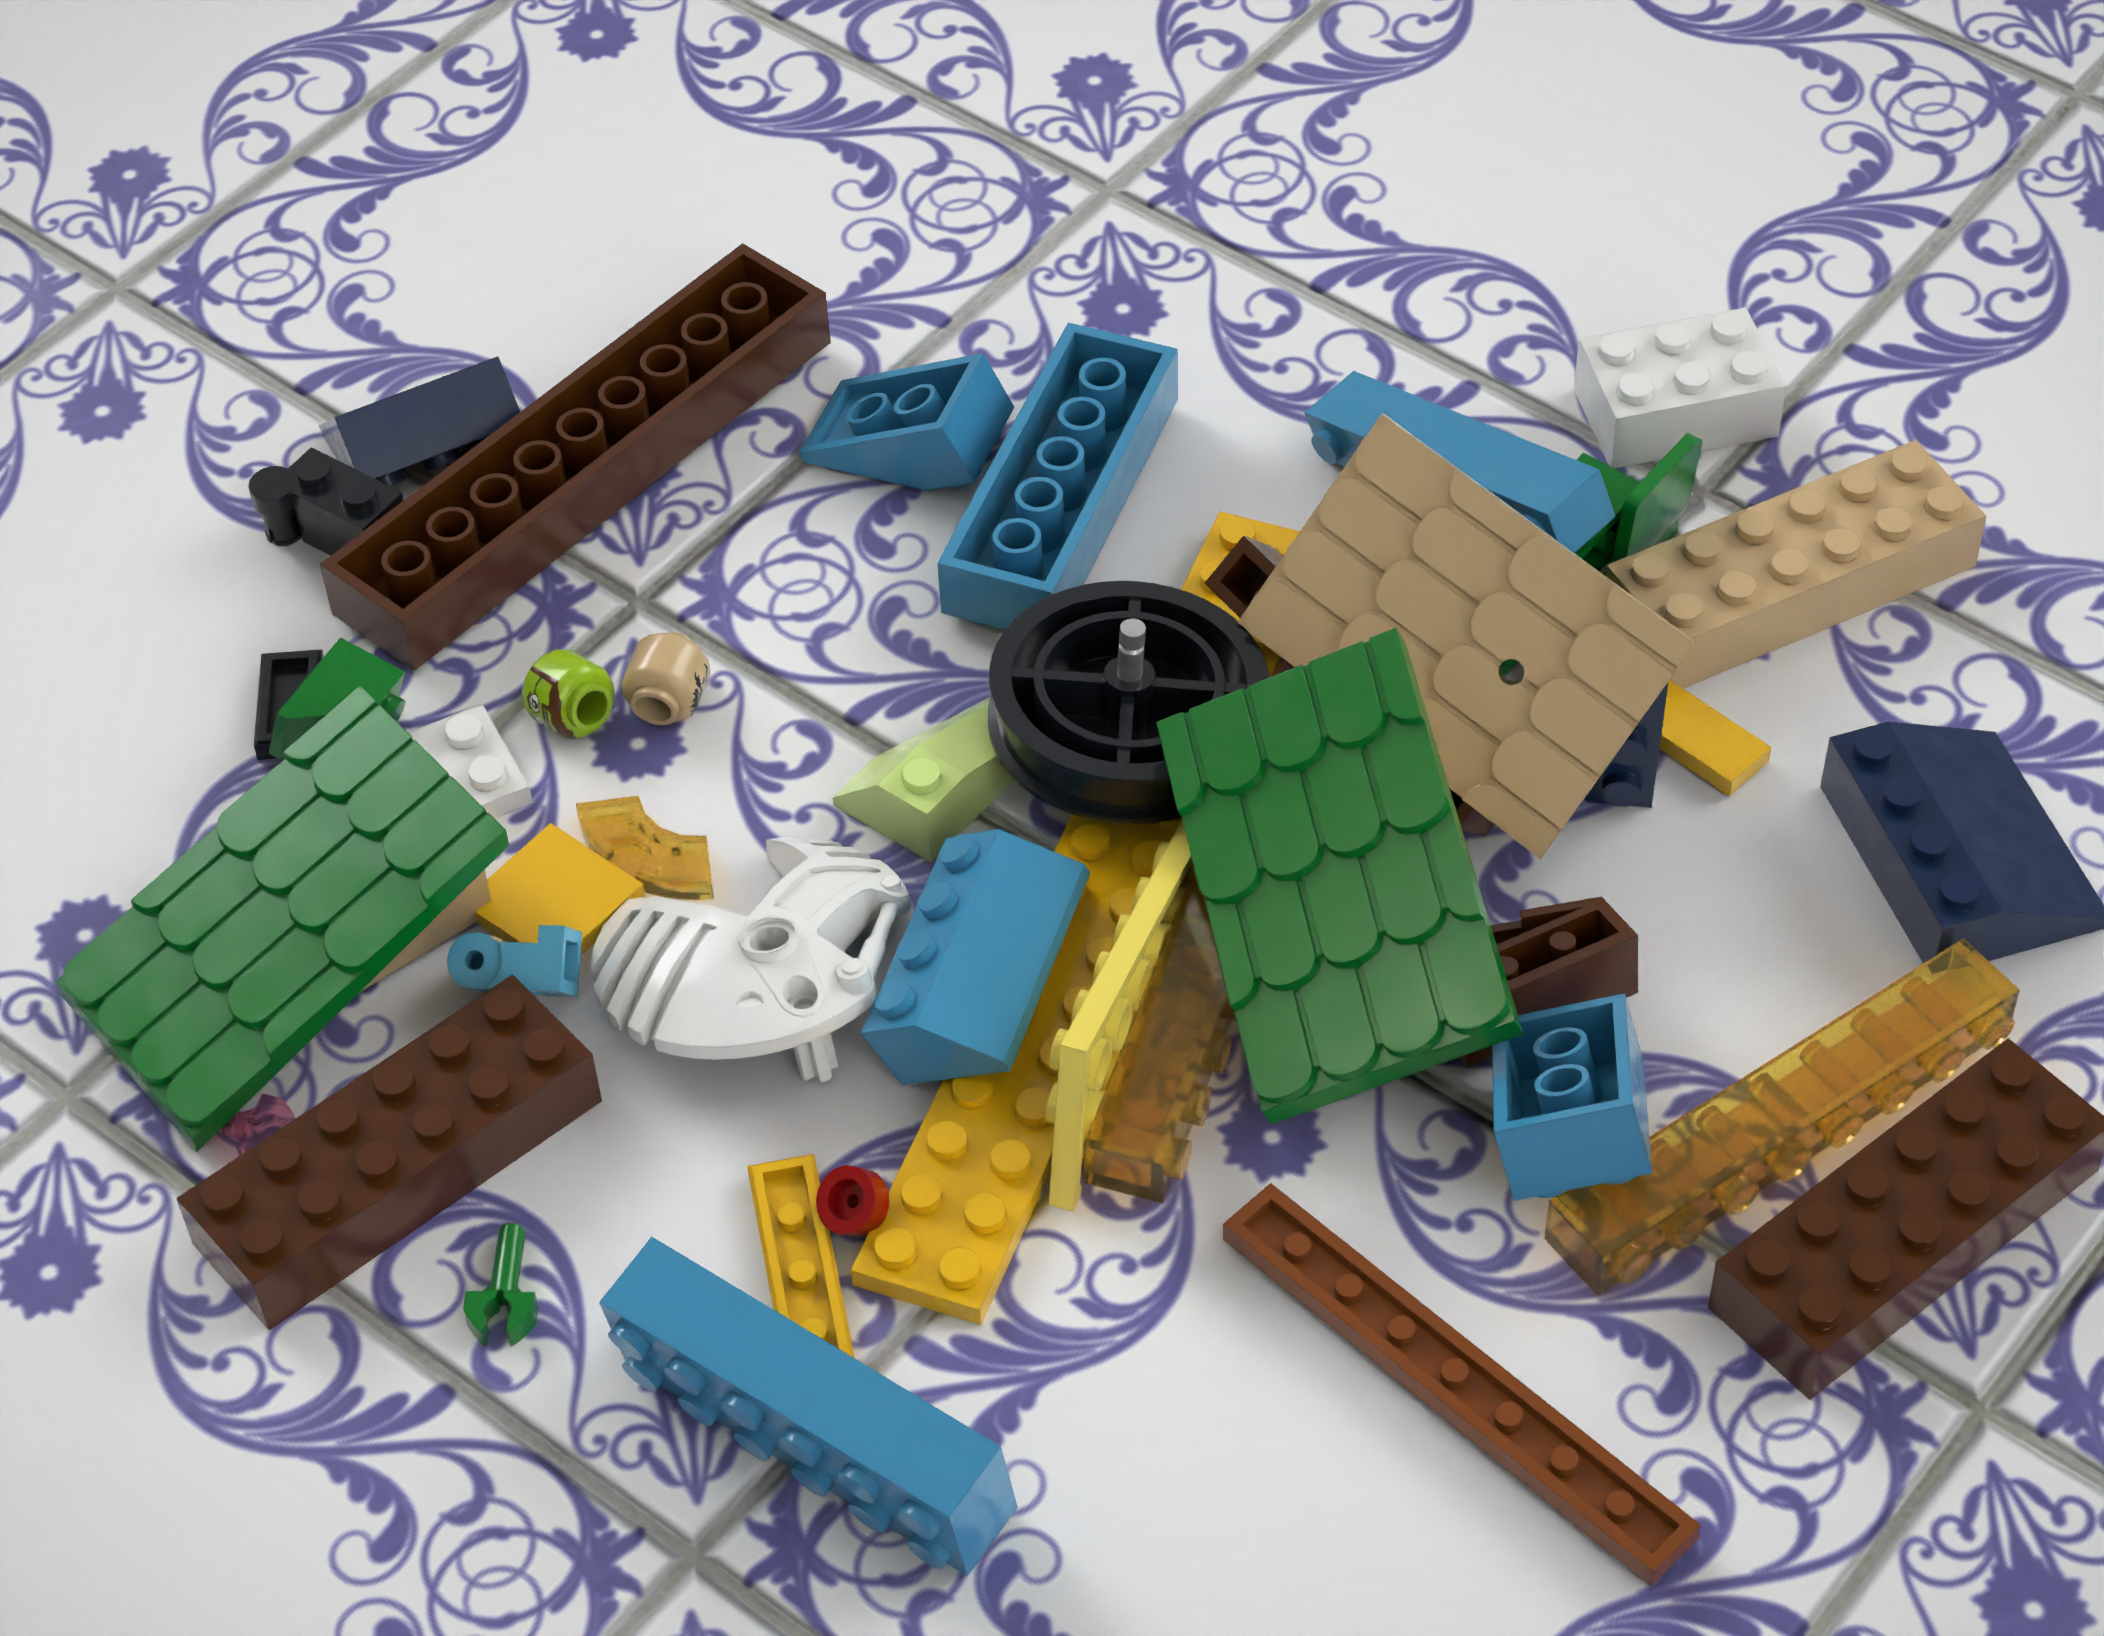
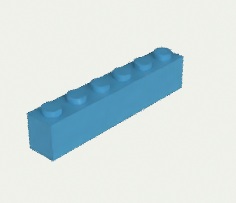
(1540, 484)

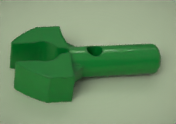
(503, 1290)

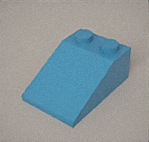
(913, 424)

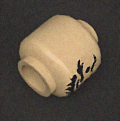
(665, 678)

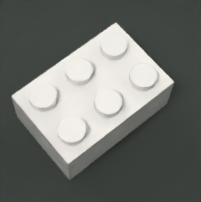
(1678, 379)

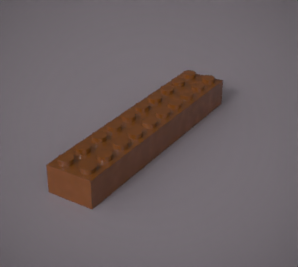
(575, 456)

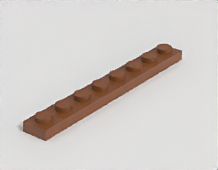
(1463, 1385)

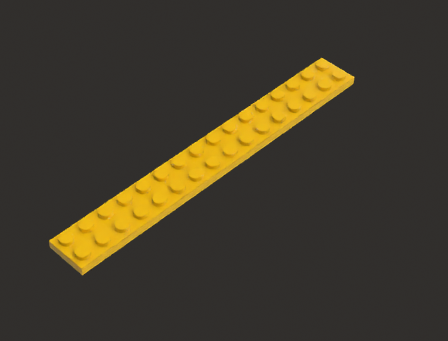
(986, 1136)

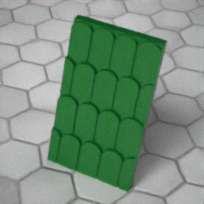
(1336, 878)
(284, 915)

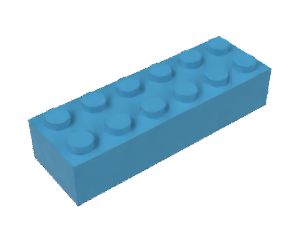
(1059, 475)
(810, 1408)

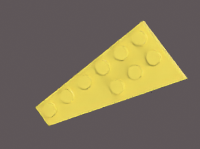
(1104, 1015)

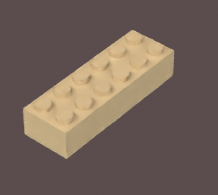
(1806, 559)

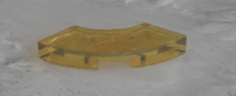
(660, 859)

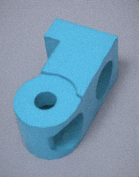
(542, 967)

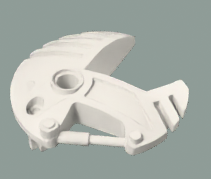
(756, 983)

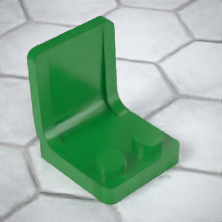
(1658, 501)

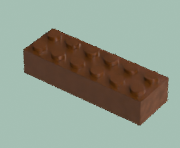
(390, 1151)
(1907, 1217)

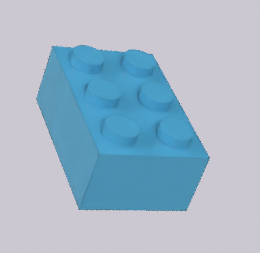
(1571, 1100)

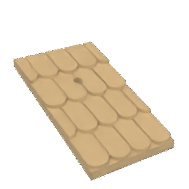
(1469, 587)

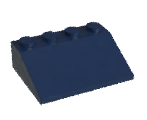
(1957, 840)

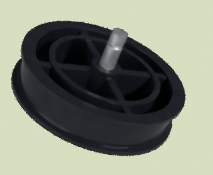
(1091, 677)

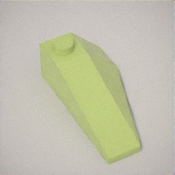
(929, 784)

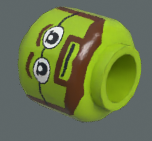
(568, 693)

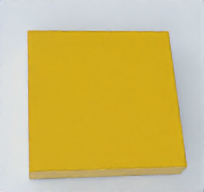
(555, 884)

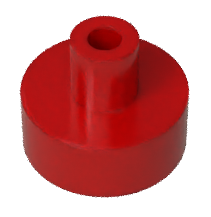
(852, 1201)

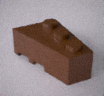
(1565, 957)

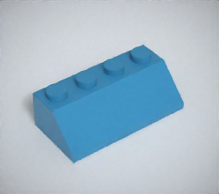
(974, 958)

